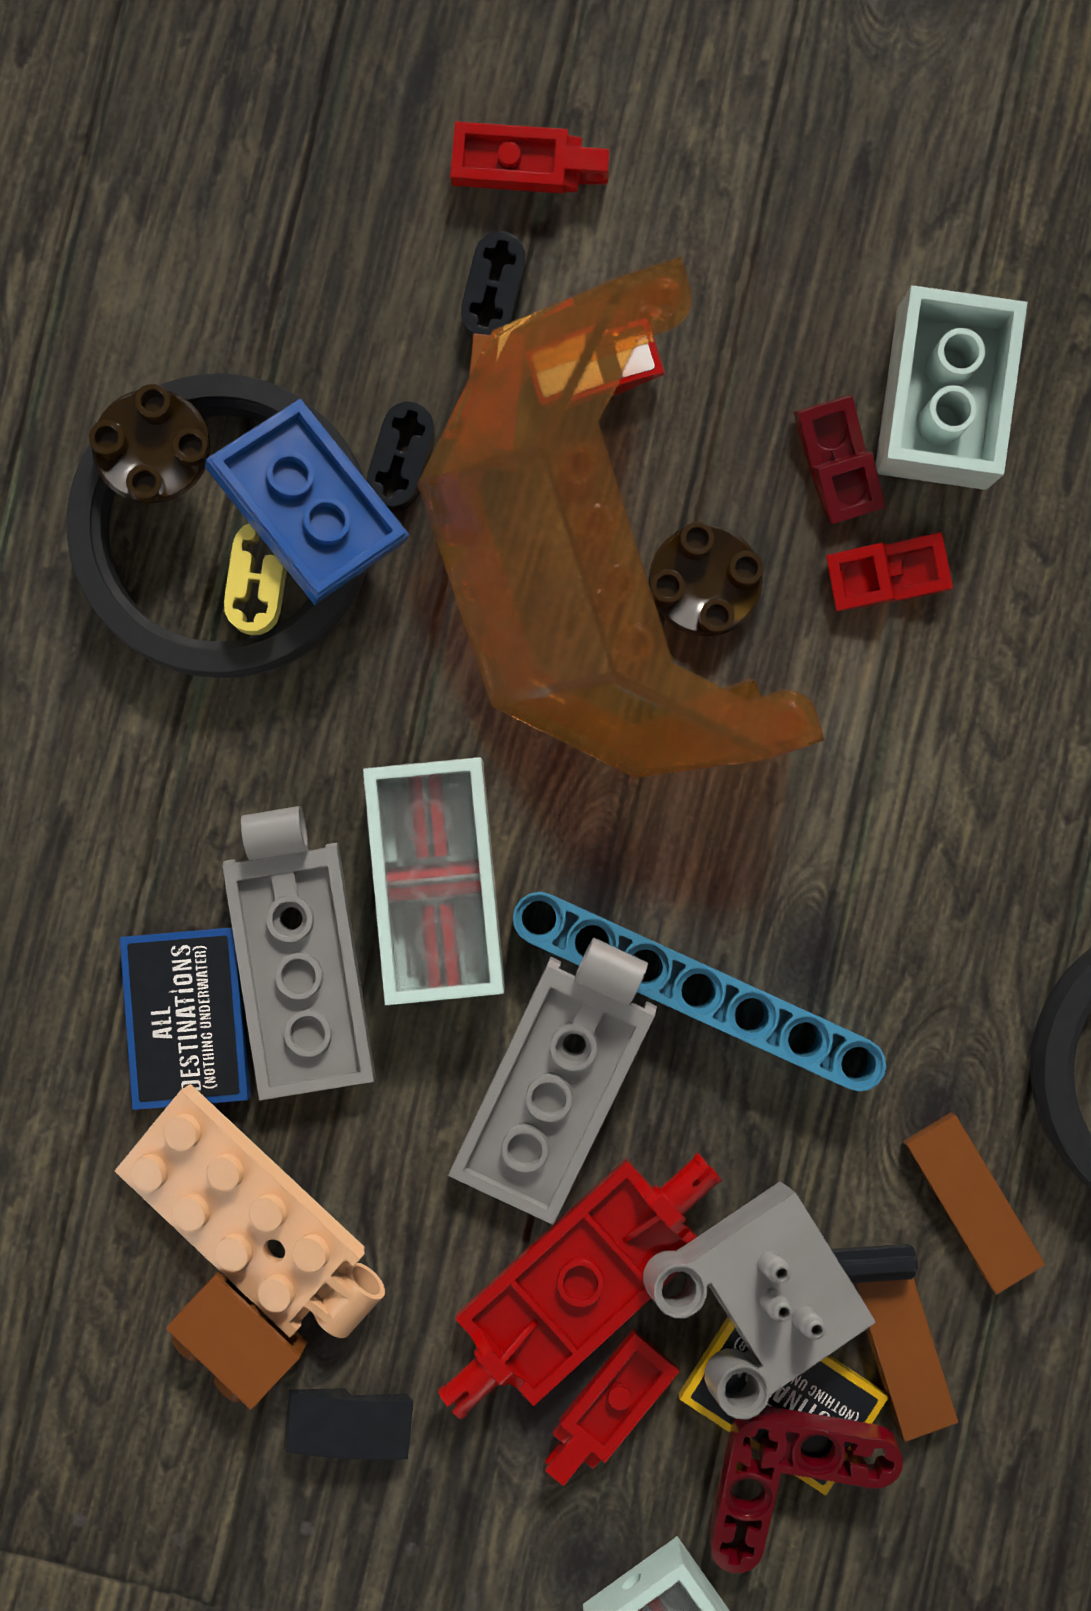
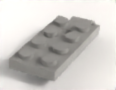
(300, 982)
(550, 1100)

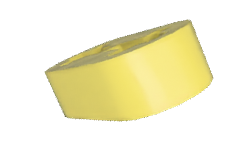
(240, 581)

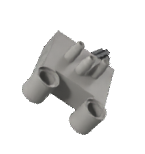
(779, 1290)

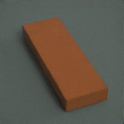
(974, 1203)
(907, 1358)

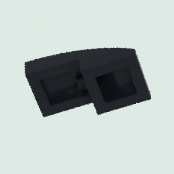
(348, 1425)

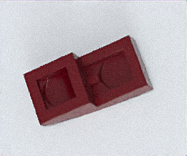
(838, 459)

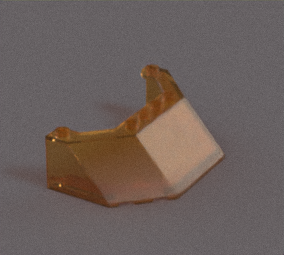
(551, 559)

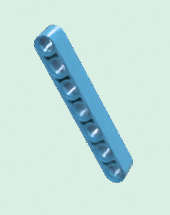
(719, 1009)

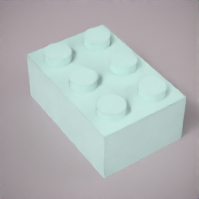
(951, 387)

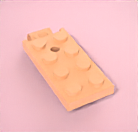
(235, 1200)

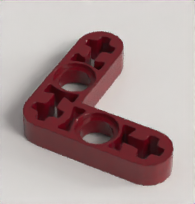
(782, 1454)

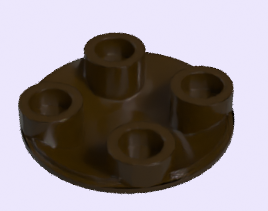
(150, 445)
(705, 580)

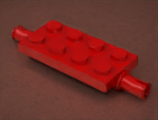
(574, 1284)

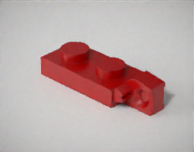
(524, 158)
(610, 1406)

